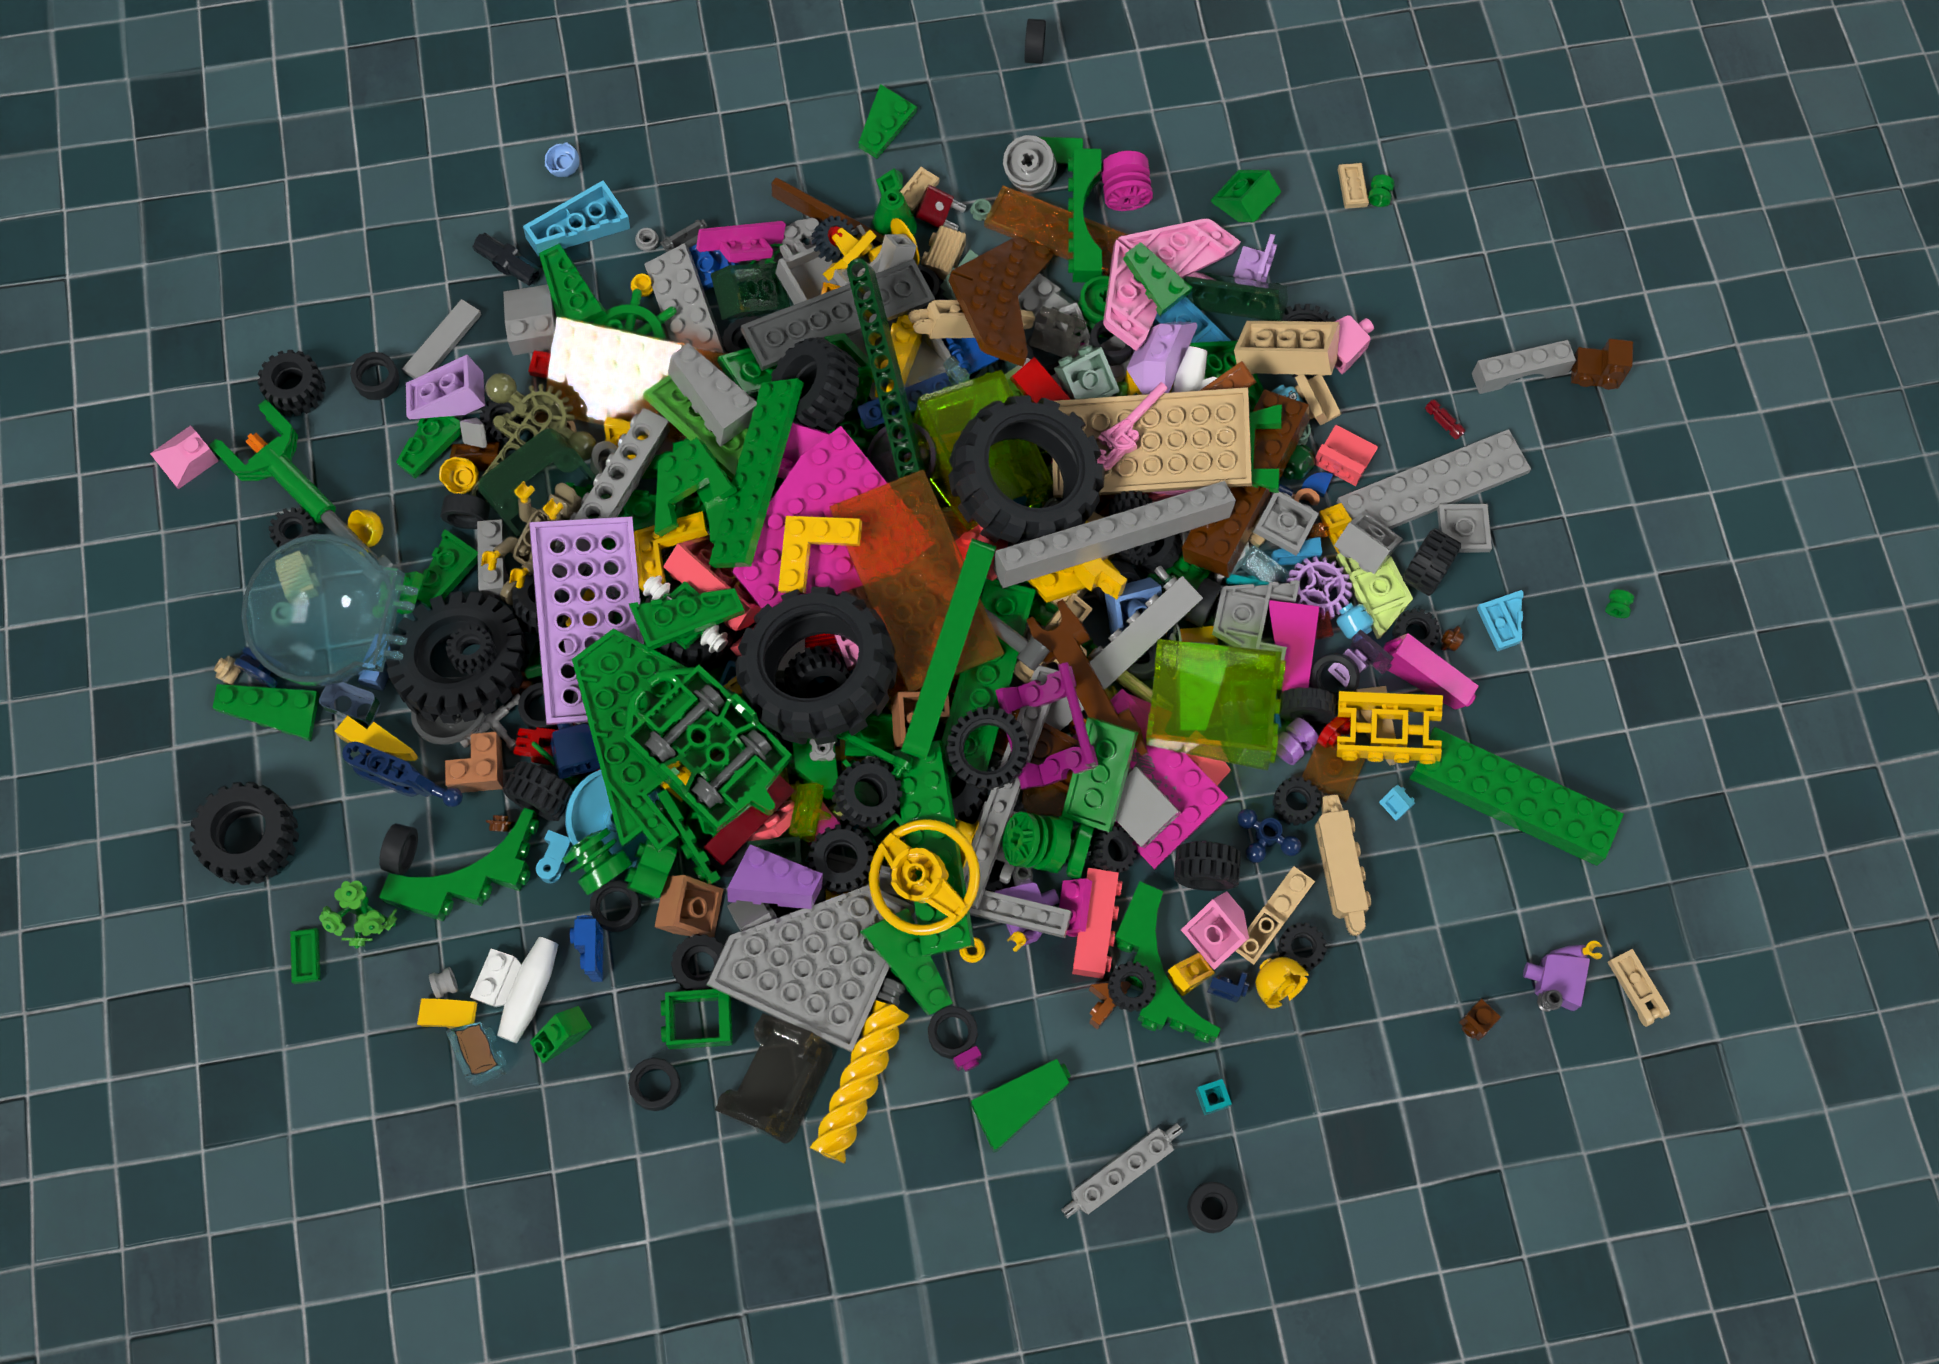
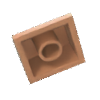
(688, 907)

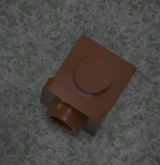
(1479, 1020)

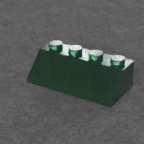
(1238, 296)

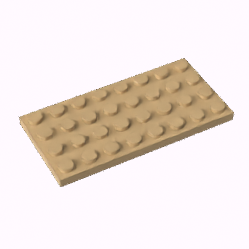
(1182, 440)

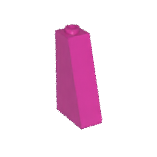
(1296, 629)
(1429, 672)

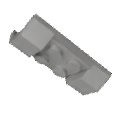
(1042, 293)

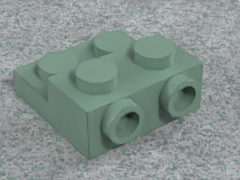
(1087, 374)

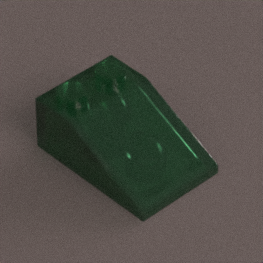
(749, 290)

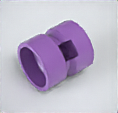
(1295, 741)

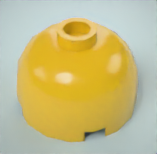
(1280, 979)

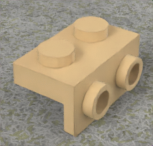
(1318, 396)

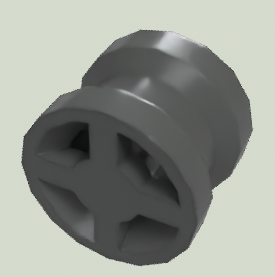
(890, 992)

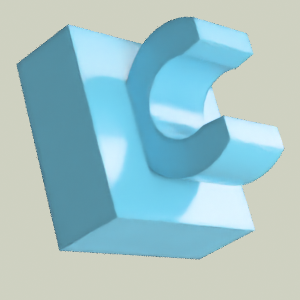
(1397, 802)

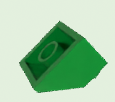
(1247, 195)

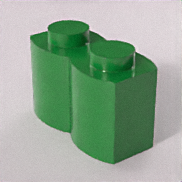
(650, 870)

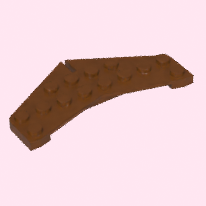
(990, 291)

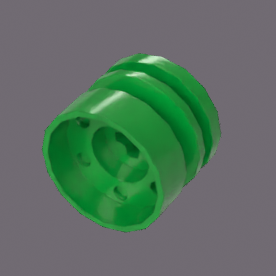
(1036, 841)
(596, 861)

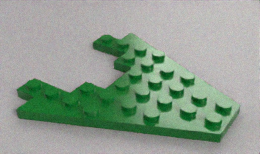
(607, 678)

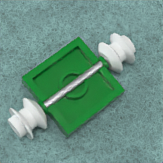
(708, 636)

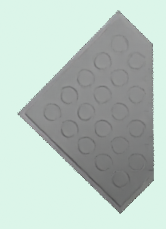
(810, 966)

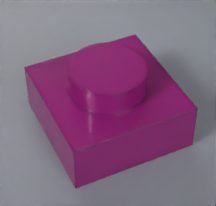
(968, 1059)

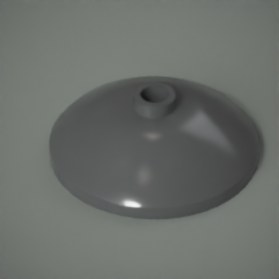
(446, 733)

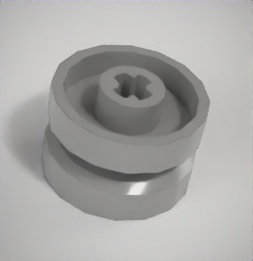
(1023, 152)

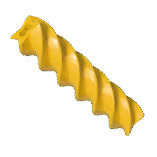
(859, 1081)

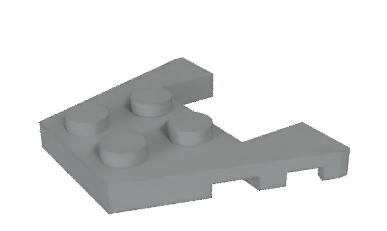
(1244, 610)

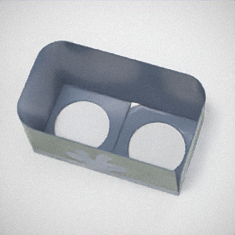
(332, 692)

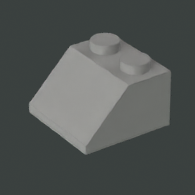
(1367, 542)

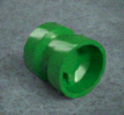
(1381, 188)

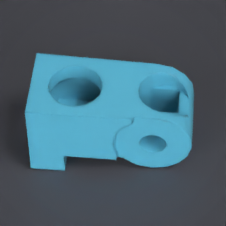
(551, 866)

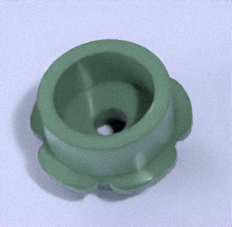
(980, 204)

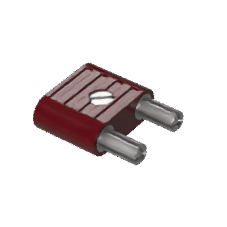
(935, 208)

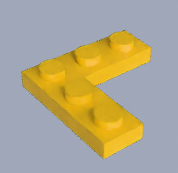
(798, 537)
(649, 545)

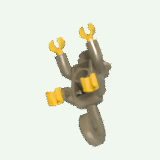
(559, 508)

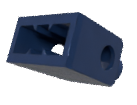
(573, 750)

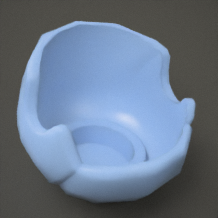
(562, 160)

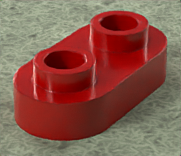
(1337, 727)

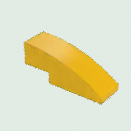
(374, 737)

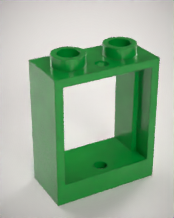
(725, 1018)

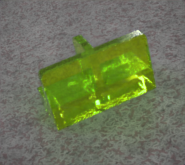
(807, 811)

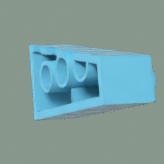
(578, 220)

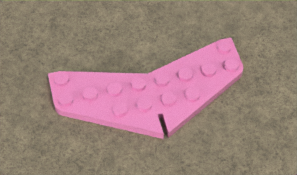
(1181, 247)

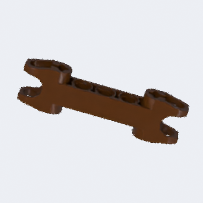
(1065, 647)

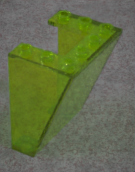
(1012, 463)
(1216, 702)

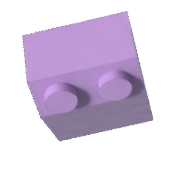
(446, 391)

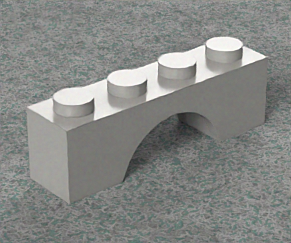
(1500, 370)

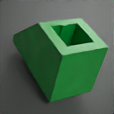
(560, 1033)

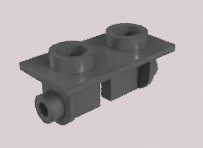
(688, 236)

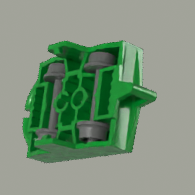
(702, 706)

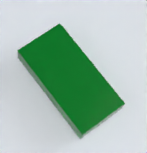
(305, 956)

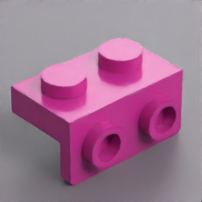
(1076, 898)

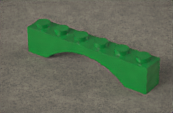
(1086, 254)

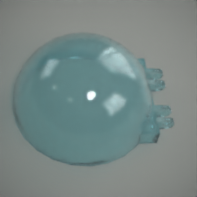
(323, 611)

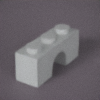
(490, 535)

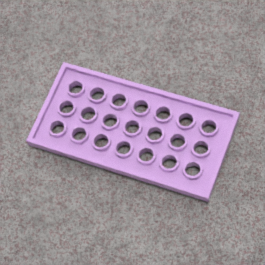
(548, 609)

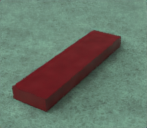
(738, 831)

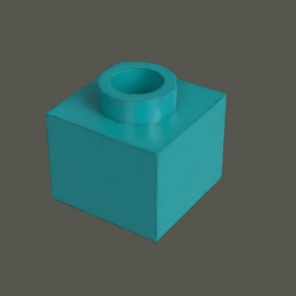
(1219, 1090)

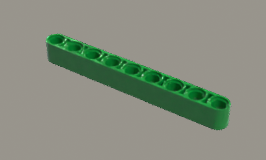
(948, 649)

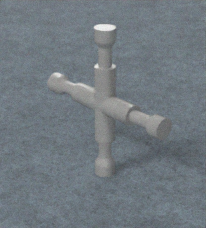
(492, 721)

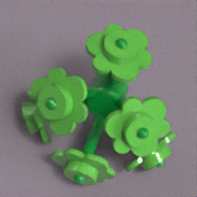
(368, 920)

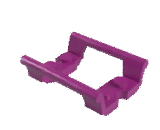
(1035, 694)

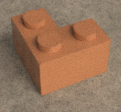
(902, 710)
(480, 771)

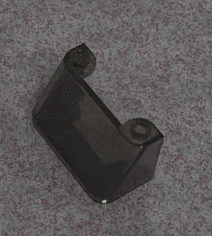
(778, 1080)

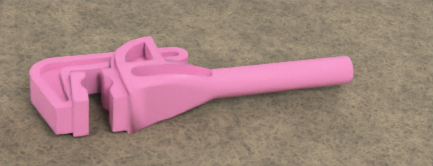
(1121, 437)

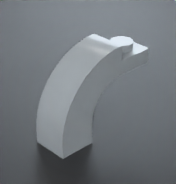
(894, 251)

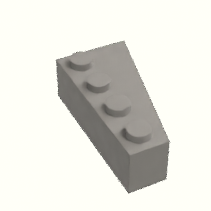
(712, 394)

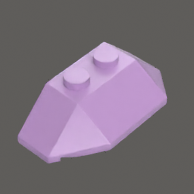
(1161, 355)

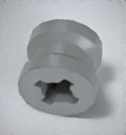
(443, 982)

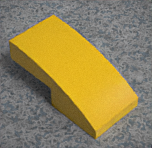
(1337, 520)
(446, 1013)

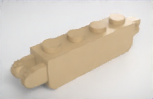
(947, 320)
(1341, 865)

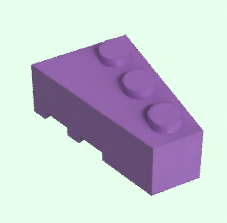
(774, 880)

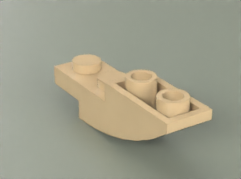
(1275, 914)

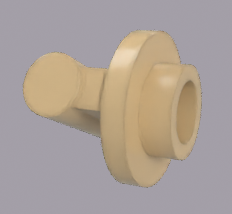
(227, 670)

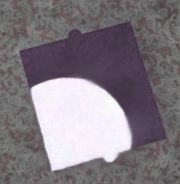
(1376, 655)

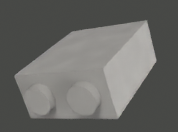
(1144, 808)

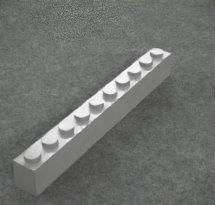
(1113, 534)

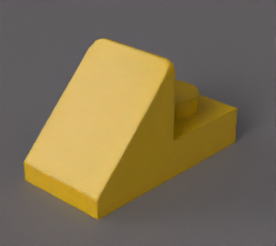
(1190, 973)

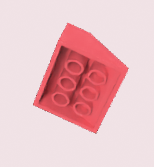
(691, 564)

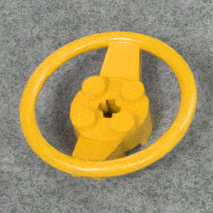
(933, 884)

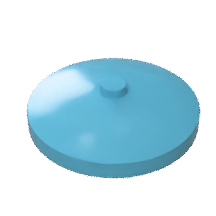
(591, 812)

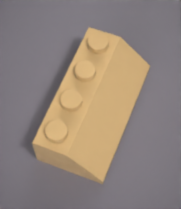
(1288, 347)

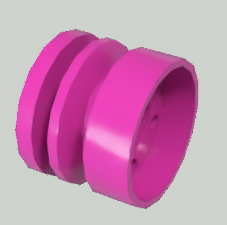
(1126, 181)

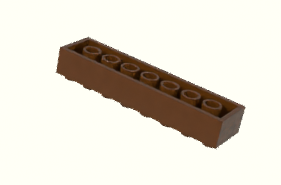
(1222, 542)

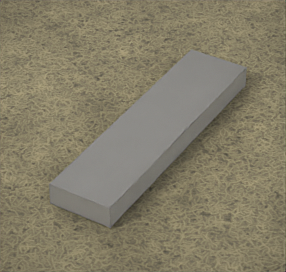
(442, 340)

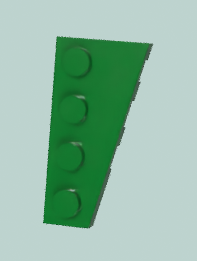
(568, 288)
(277, 708)

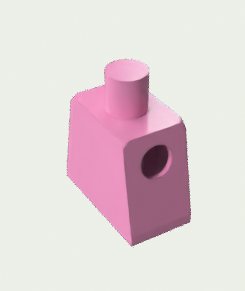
(1352, 341)

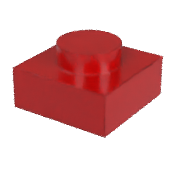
(540, 364)

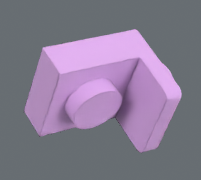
(1340, 671)

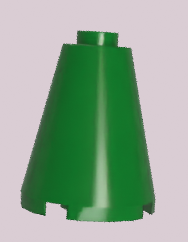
(892, 206)

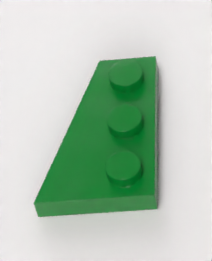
(1159, 280)
(428, 443)
(448, 567)

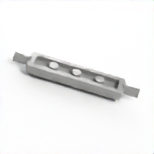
(1122, 1171)

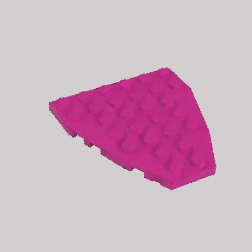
(821, 477)

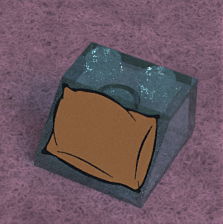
(477, 1053)

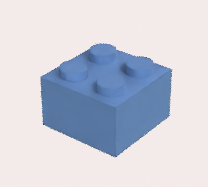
(1132, 600)

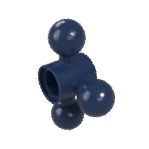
(1256, 851)

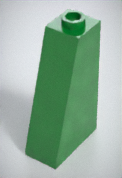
(1016, 1103)

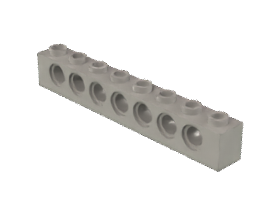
(646, 424)

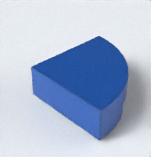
(1318, 482)

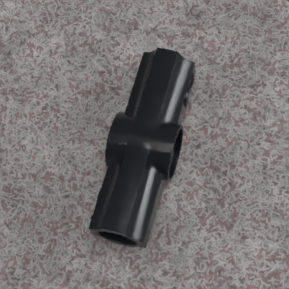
(506, 259)

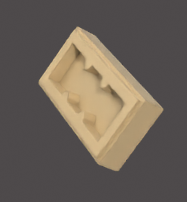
(1353, 185)
(916, 186)

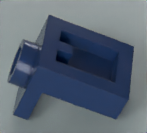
(1225, 989)

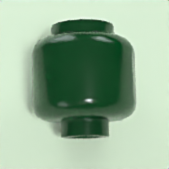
(1300, 463)

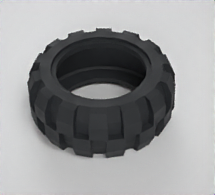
(1045, 427)
(798, 619)

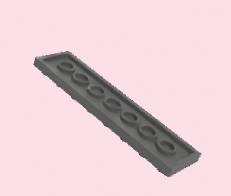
(834, 313)

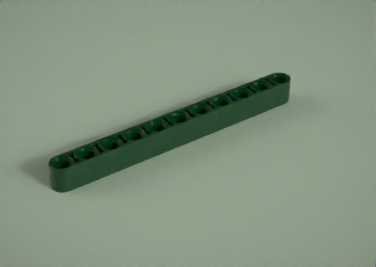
(890, 373)

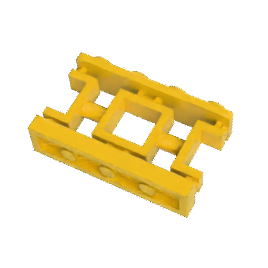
(1389, 707)

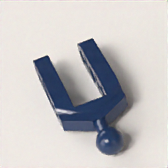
(410, 776)

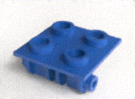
(968, 353)

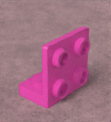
(799, 442)

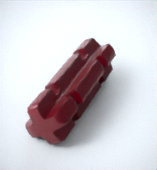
(1445, 419)

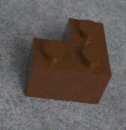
(1603, 367)

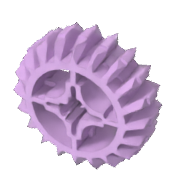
(1334, 579)

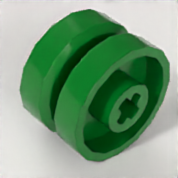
(1093, 301)
(1078, 849)

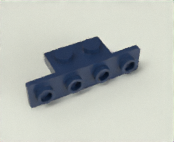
(871, 411)

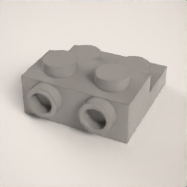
(1286, 522)

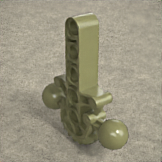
(503, 389)

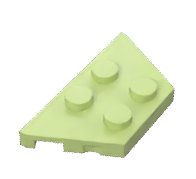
(1381, 593)

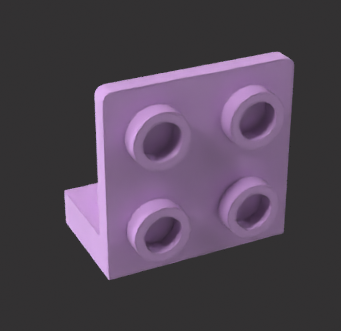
(1255, 263)

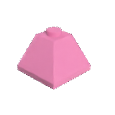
(184, 457)
(1218, 929)

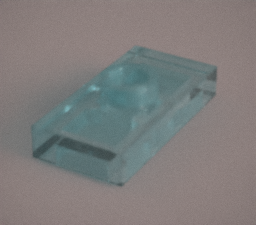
(1263, 567)

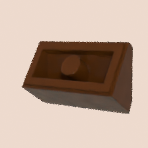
(479, 456)

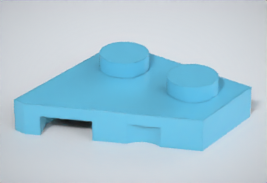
(1503, 619)

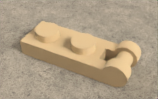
(1638, 987)

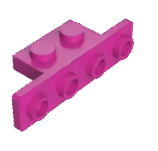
(742, 241)

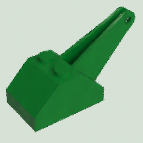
(813, 771)

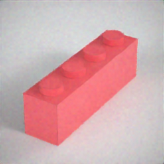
(1093, 944)

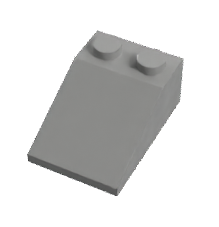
(529, 319)

